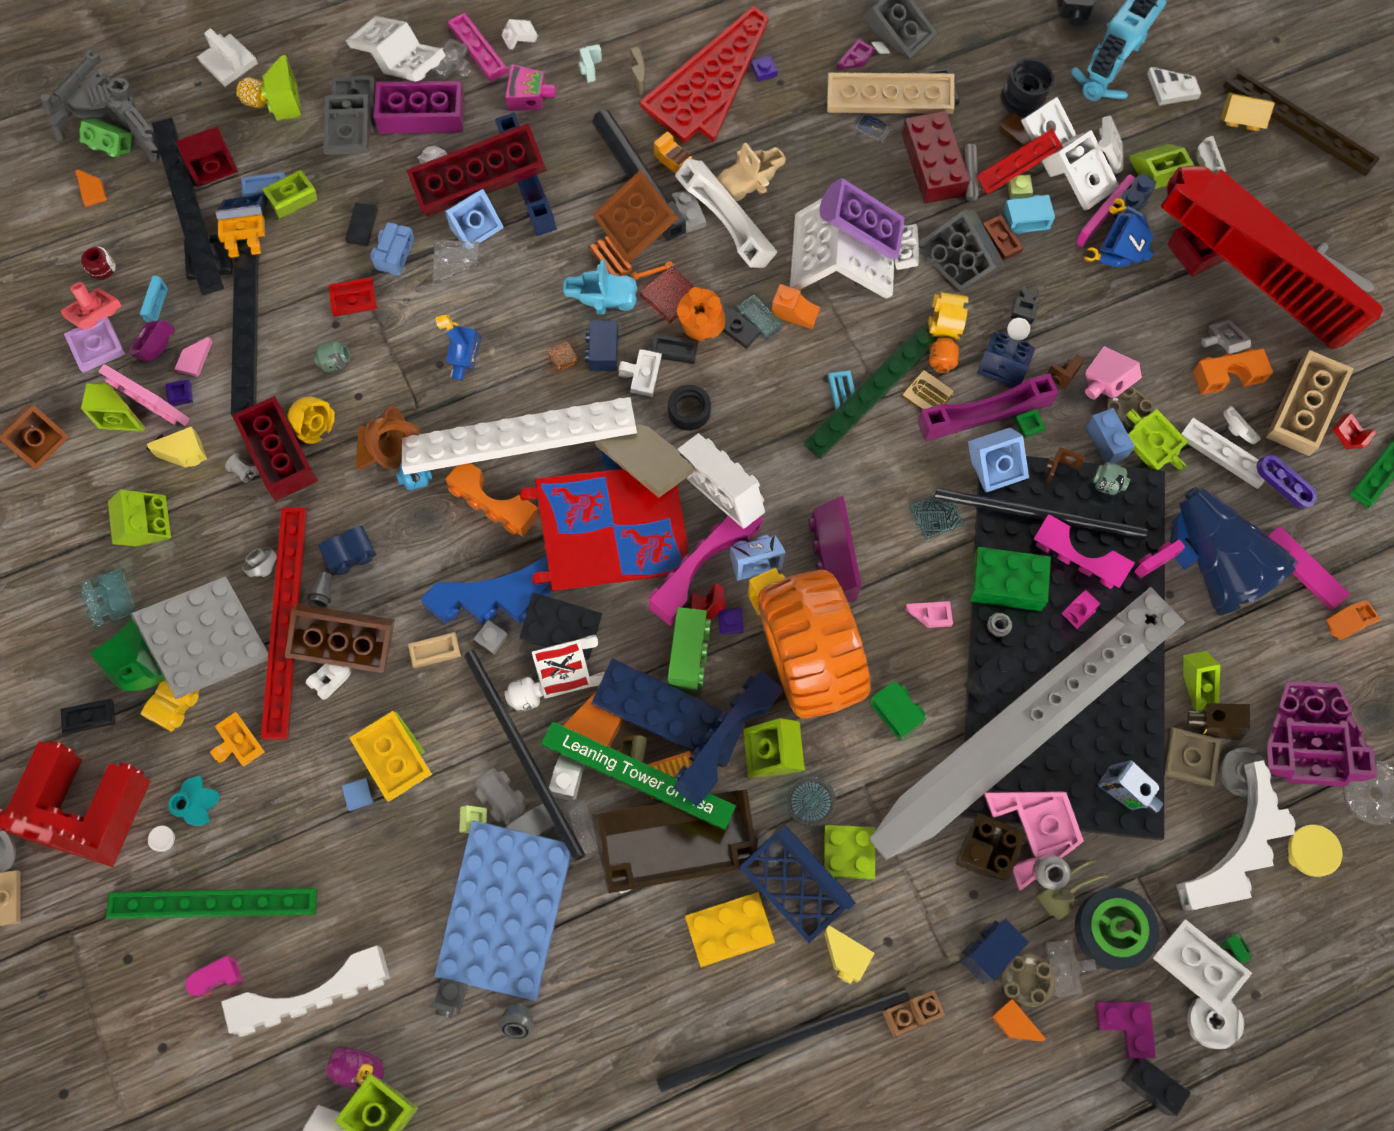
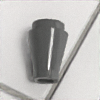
(320, 591)

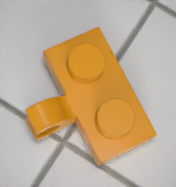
(237, 740)

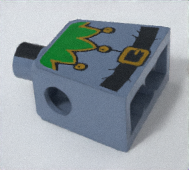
(1131, 786)

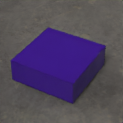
(179, 393)

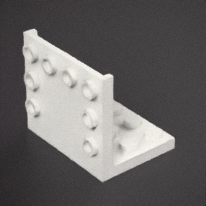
(826, 249)

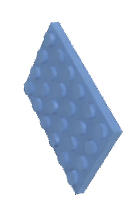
(504, 910)

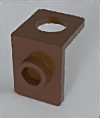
(1061, 457)

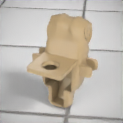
(751, 171)

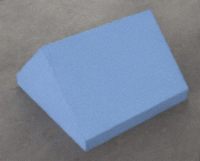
(473, 218)

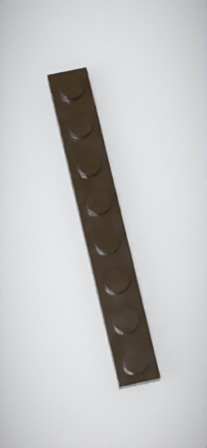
(1305, 124)

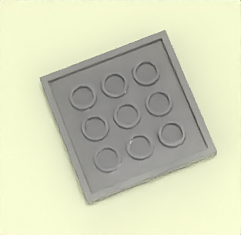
(200, 637)

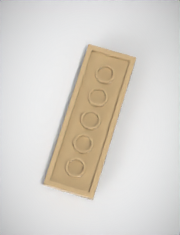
(890, 93)

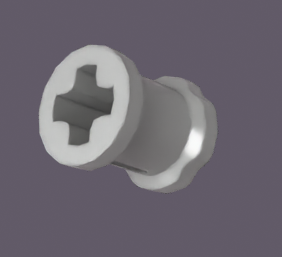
(241, 467)

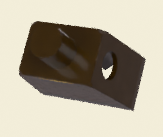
(1222, 720)

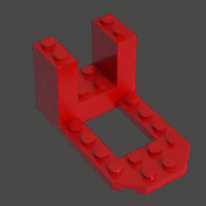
(36, 805)

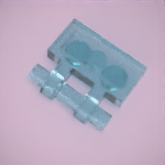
(115, 595)

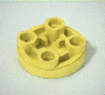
(1314, 850)

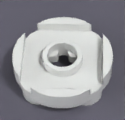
(1202, 1030)

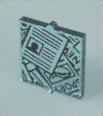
(935, 517)

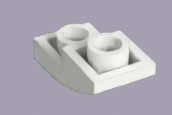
(909, 248)

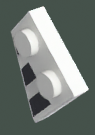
(1172, 86)

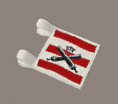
(564, 667)

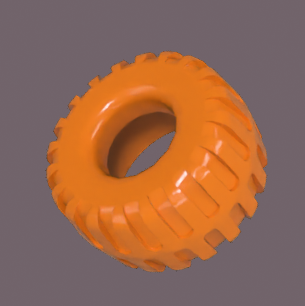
(814, 643)

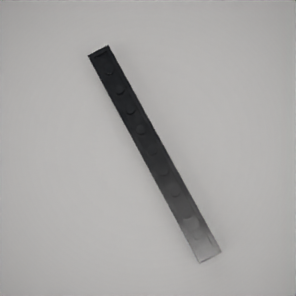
(187, 208)
(244, 329)

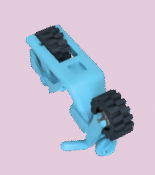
(1123, 34)

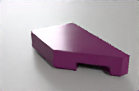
(856, 56)

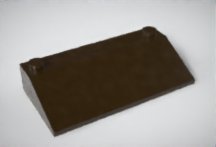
(668, 845)

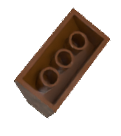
(339, 638)

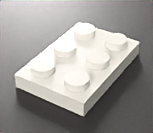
(1202, 966)

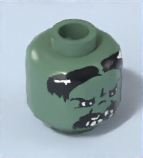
(1111, 479)

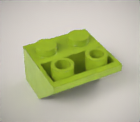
(1160, 162)
(138, 518)

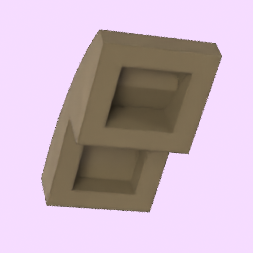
(637, 70)

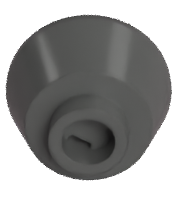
(516, 1022)

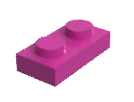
(1166, 553)

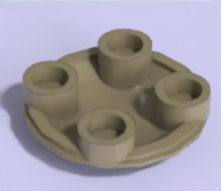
(1126, 401)
(1028, 980)

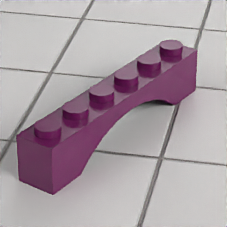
(951, 419)

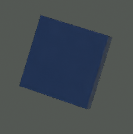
(241, 206)

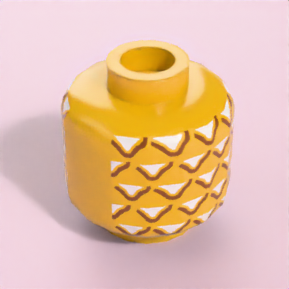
(250, 92)

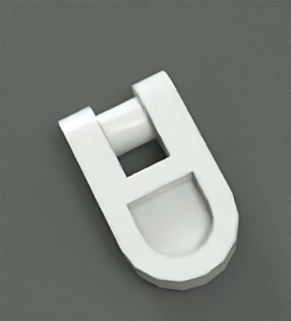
(335, 673)

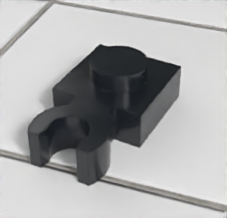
(1025, 305)

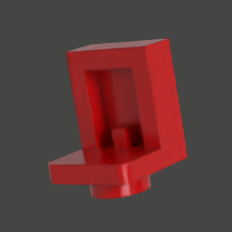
(1351, 433)
(712, 602)

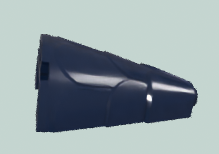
(1232, 552)

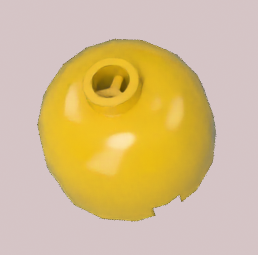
(310, 419)

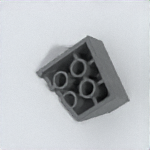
(962, 250)

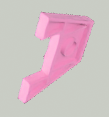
(1045, 820)

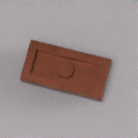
(1003, 238)

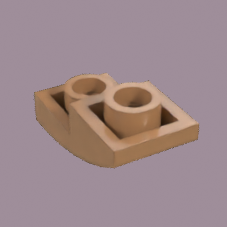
(913, 1013)

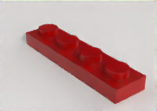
(1019, 161)

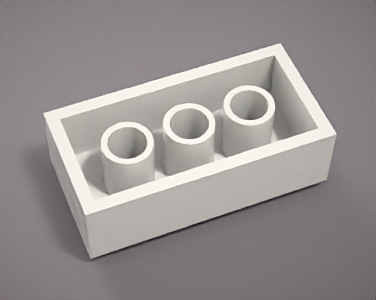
(723, 481)

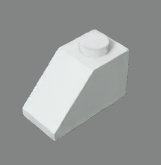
(566, 778)

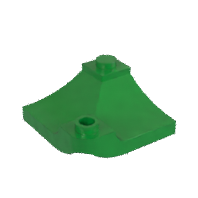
(128, 660)

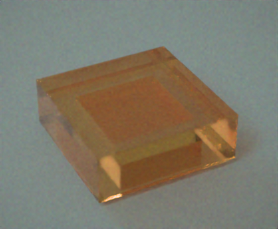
(563, 356)

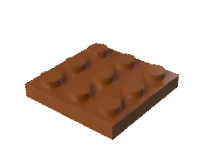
(635, 216)

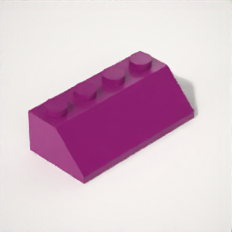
(835, 545)

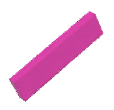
(477, 47)
(1103, 213)
(1310, 572)

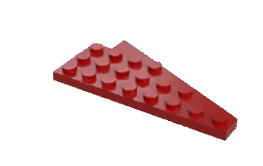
(706, 85)

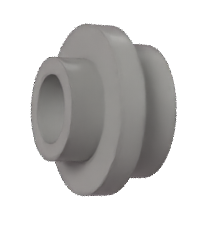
(1004, 620)

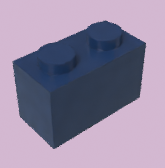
(602, 345)

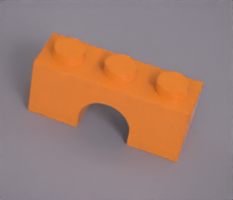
(1250, 366)

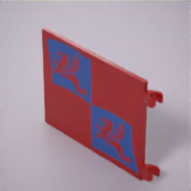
(606, 529)

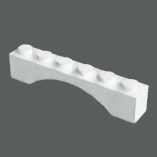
(748, 238)
(252, 1010)

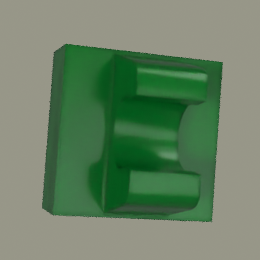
(1238, 946)

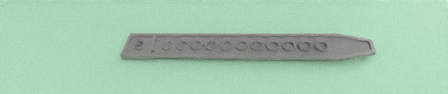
(1025, 725)

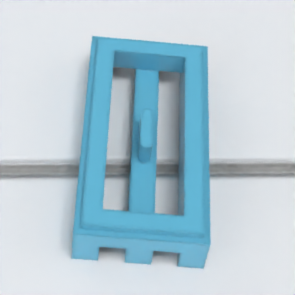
(154, 300)
(839, 375)

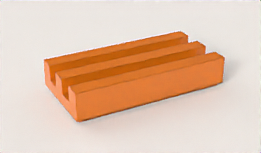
(602, 245)

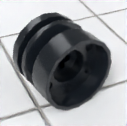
(1027, 87)

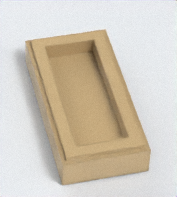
(434, 650)

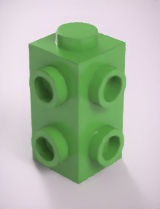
(105, 137)

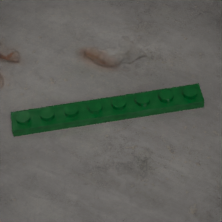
(870, 393)

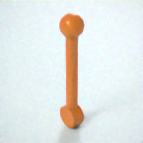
(634, 275)

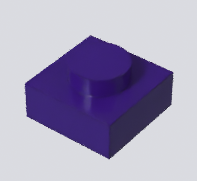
(764, 68)
(730, 621)

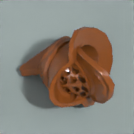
(383, 439)

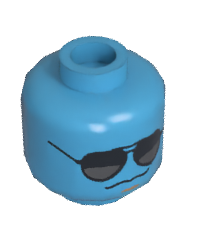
(413, 480)

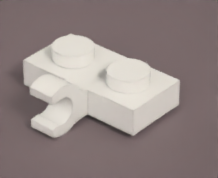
(643, 373)

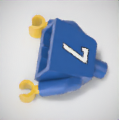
(1127, 239)
(462, 346)

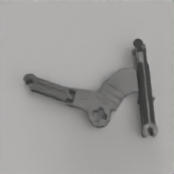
(98, 102)

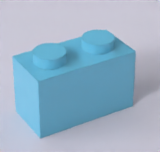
(1029, 214)

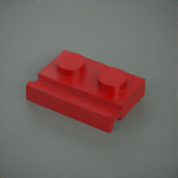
(352, 296)

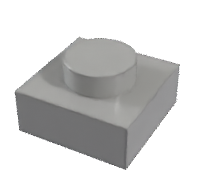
(491, 637)

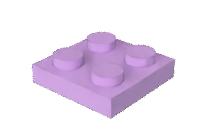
(94, 345)

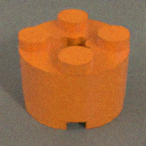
(701, 314)

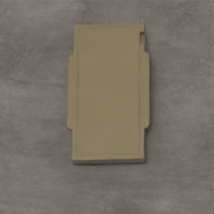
(648, 459)

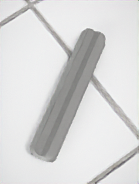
(970, 159)

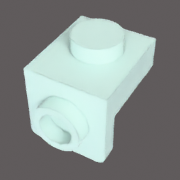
(588, 56)

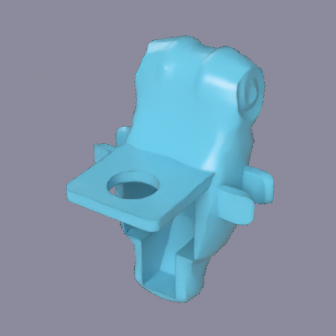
(602, 289)

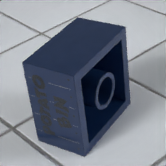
(994, 951)

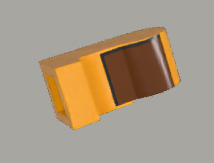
(670, 152)

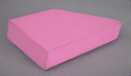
(193, 358)

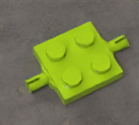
(1156, 440)

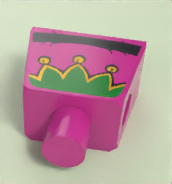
(527, 89)

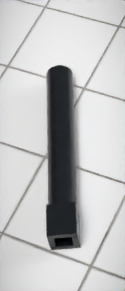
(632, 163)

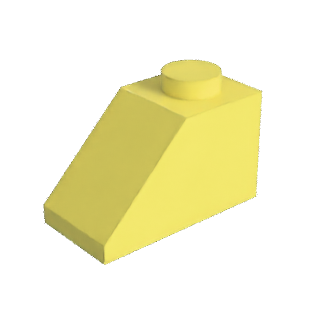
(179, 448)
(847, 955)

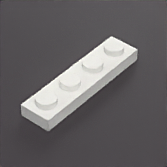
(1223, 452)

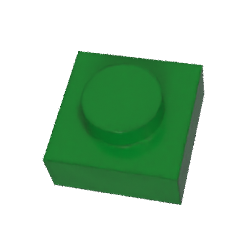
(1029, 423)

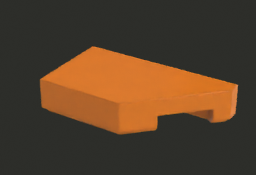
(91, 188)
(1016, 1023)

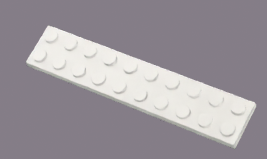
(517, 435)

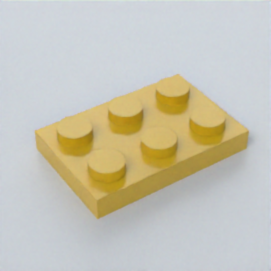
(390, 756)
(729, 929)

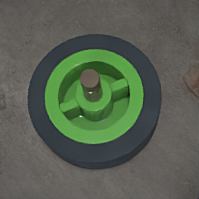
(1117, 928)

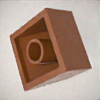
(32, 436)

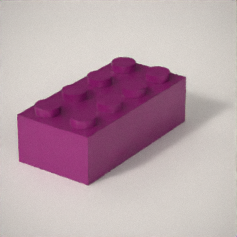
(419, 107)

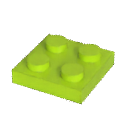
(849, 852)

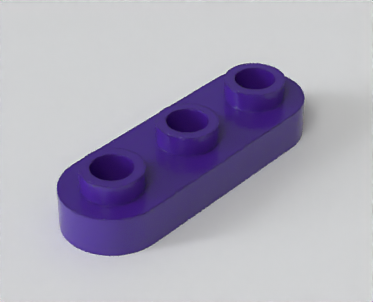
(1294, 484)

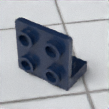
(1006, 359)

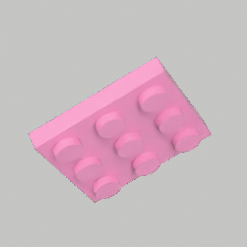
(143, 396)

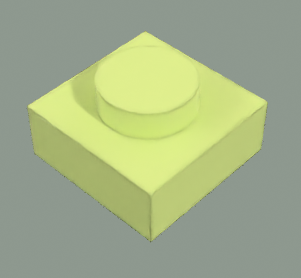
(1020, 187)
(469, 814)

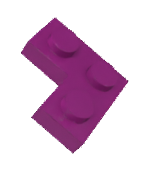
(1136, 1022)

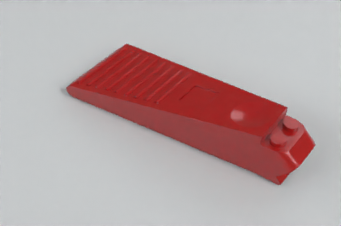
(1270, 254)

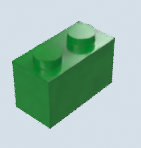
(898, 710)

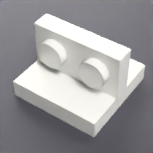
(226, 57)

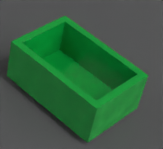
(1010, 579)

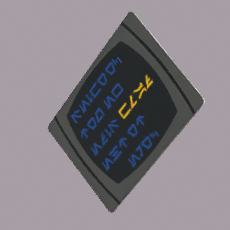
(872, 126)

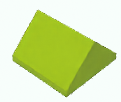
(290, 194)

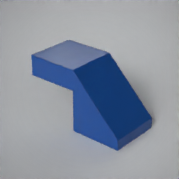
(1178, 531)

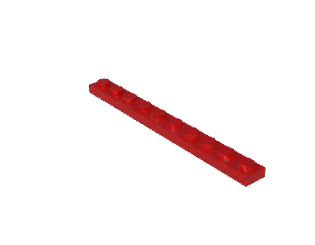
(286, 596)

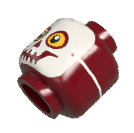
(98, 263)

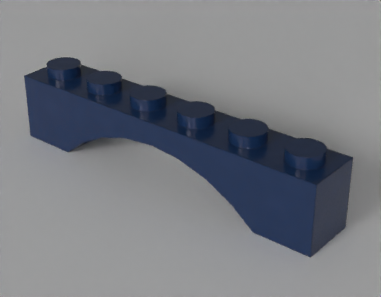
(531, 188)
(701, 775)

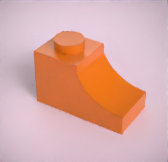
(794, 308)
(1352, 620)

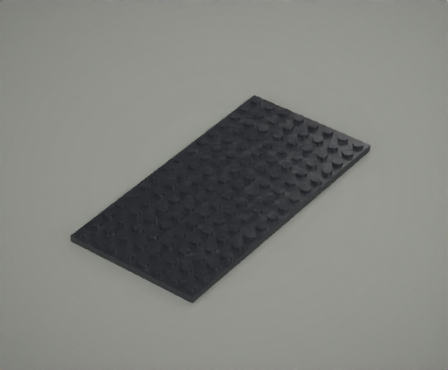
(1130, 714)

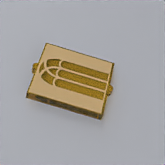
(927, 391)

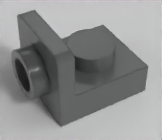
(449, 997)

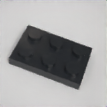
(557, 622)

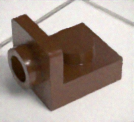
(1064, 375)

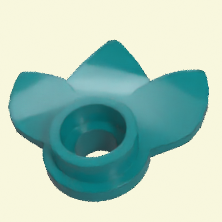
(197, 800)

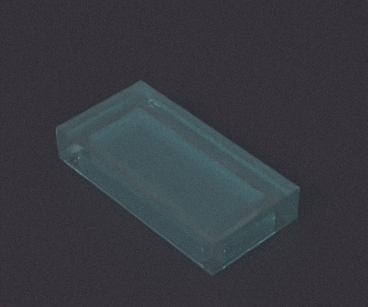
(760, 316)

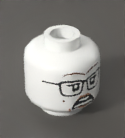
(523, 694)

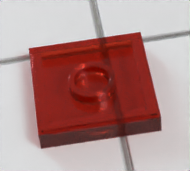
(666, 293)

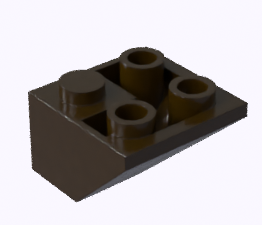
(990, 848)

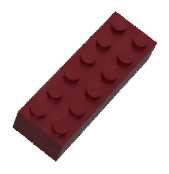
(480, 166)

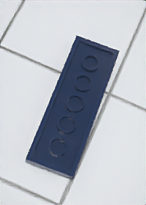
(661, 709)

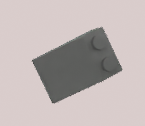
(900, 25)

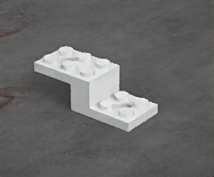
(396, 48)
(1077, 158)

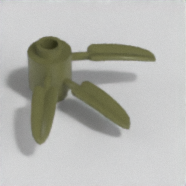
(1058, 901)

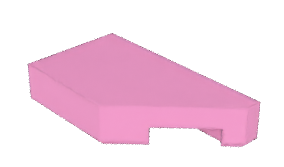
(932, 613)

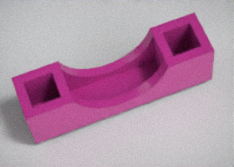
(1110, 568)

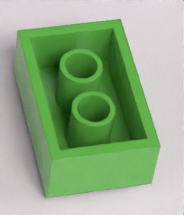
(689, 650)

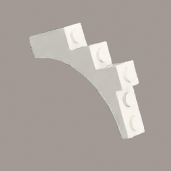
(1262, 821)

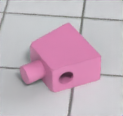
(1111, 374)

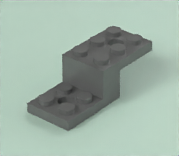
(349, 112)

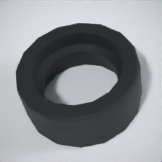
(689, 391)

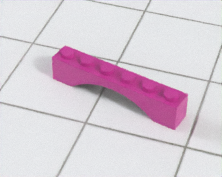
(675, 590)

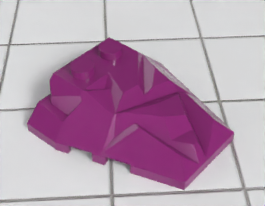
(1318, 738)

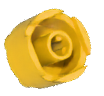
(948, 316)

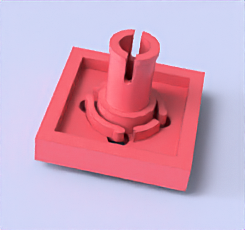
(89, 306)

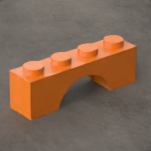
(514, 513)

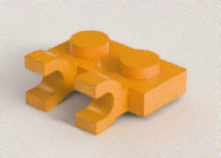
(240, 228)

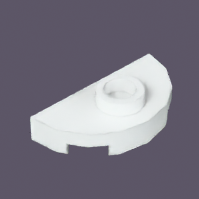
(1209, 155)
(1239, 426)

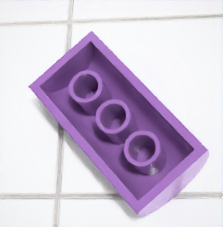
(863, 218)

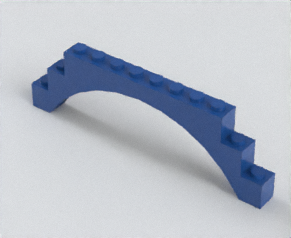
(483, 598)

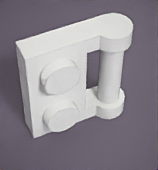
(1111, 144)

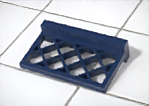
(813, 868)

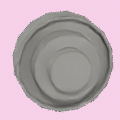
(259, 562)

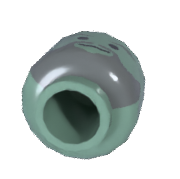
(332, 356)

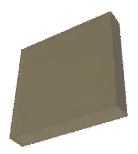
(1192, 757)

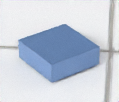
(357, 794)

